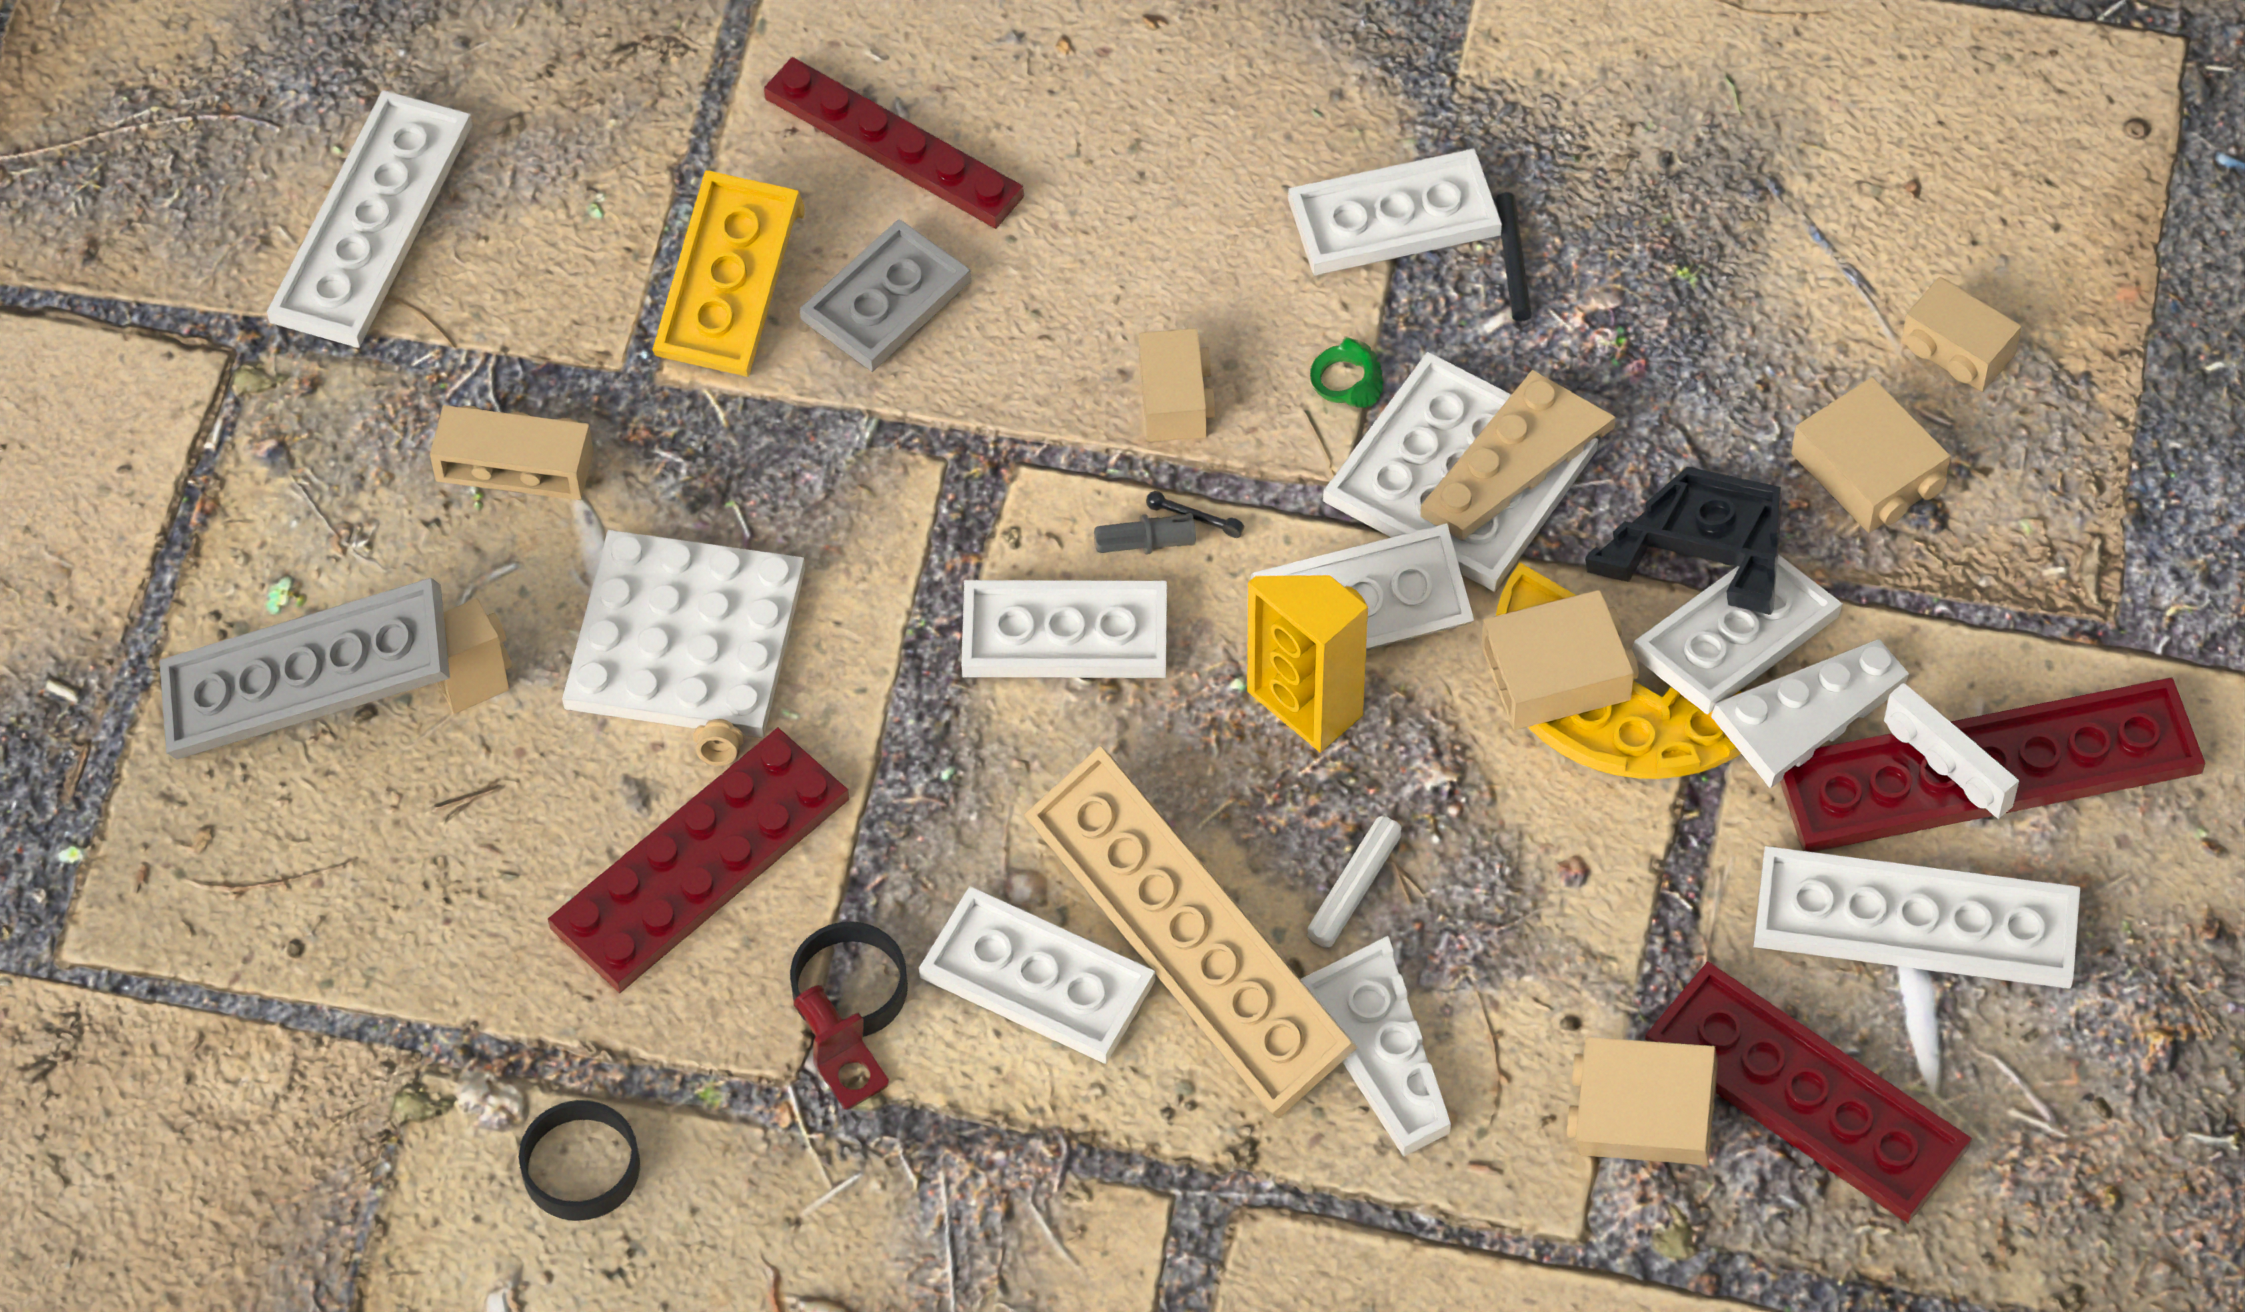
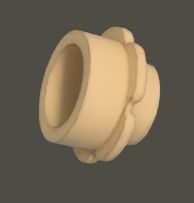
(718, 742)

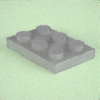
(885, 295)

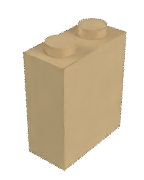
(1871, 455)
(1558, 659)
(1644, 1100)

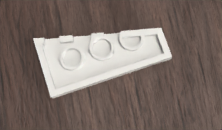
(1799, 712)
(1390, 1062)

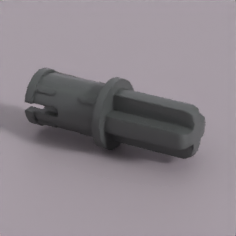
(1146, 534)

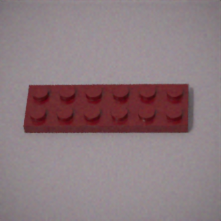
(698, 859)
(1814, 1093)

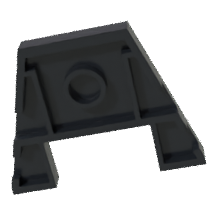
(1707, 519)

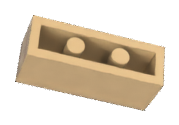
(512, 452)

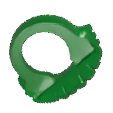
(1363, 393)

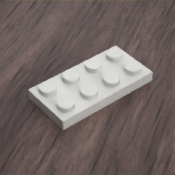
(1394, 211)
(1405, 580)
(1064, 629)
(1718, 649)
(1037, 974)

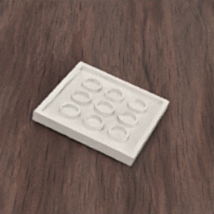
(1415, 447)
(684, 633)

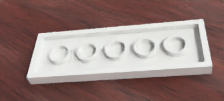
(370, 219)
(1917, 917)

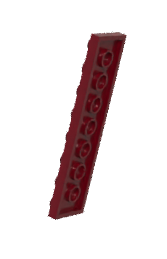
(2052, 748)

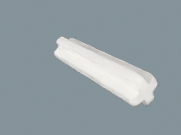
(1354, 881)

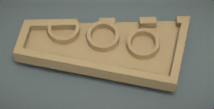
(1514, 451)

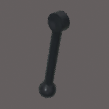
(1232, 527)

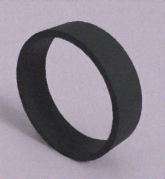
(862, 933)
(569, 1112)

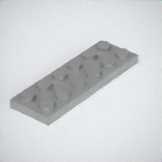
(304, 668)

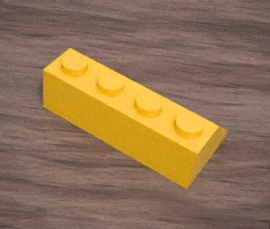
(1307, 653)

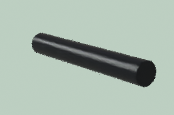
(1513, 257)

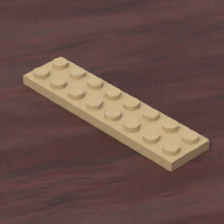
(1190, 932)

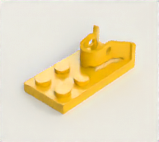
(727, 273)

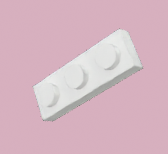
(1950, 751)

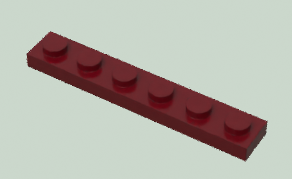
(894, 142)

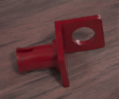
(838, 1044)

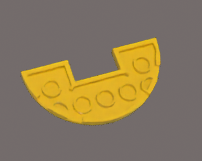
(1632, 738)

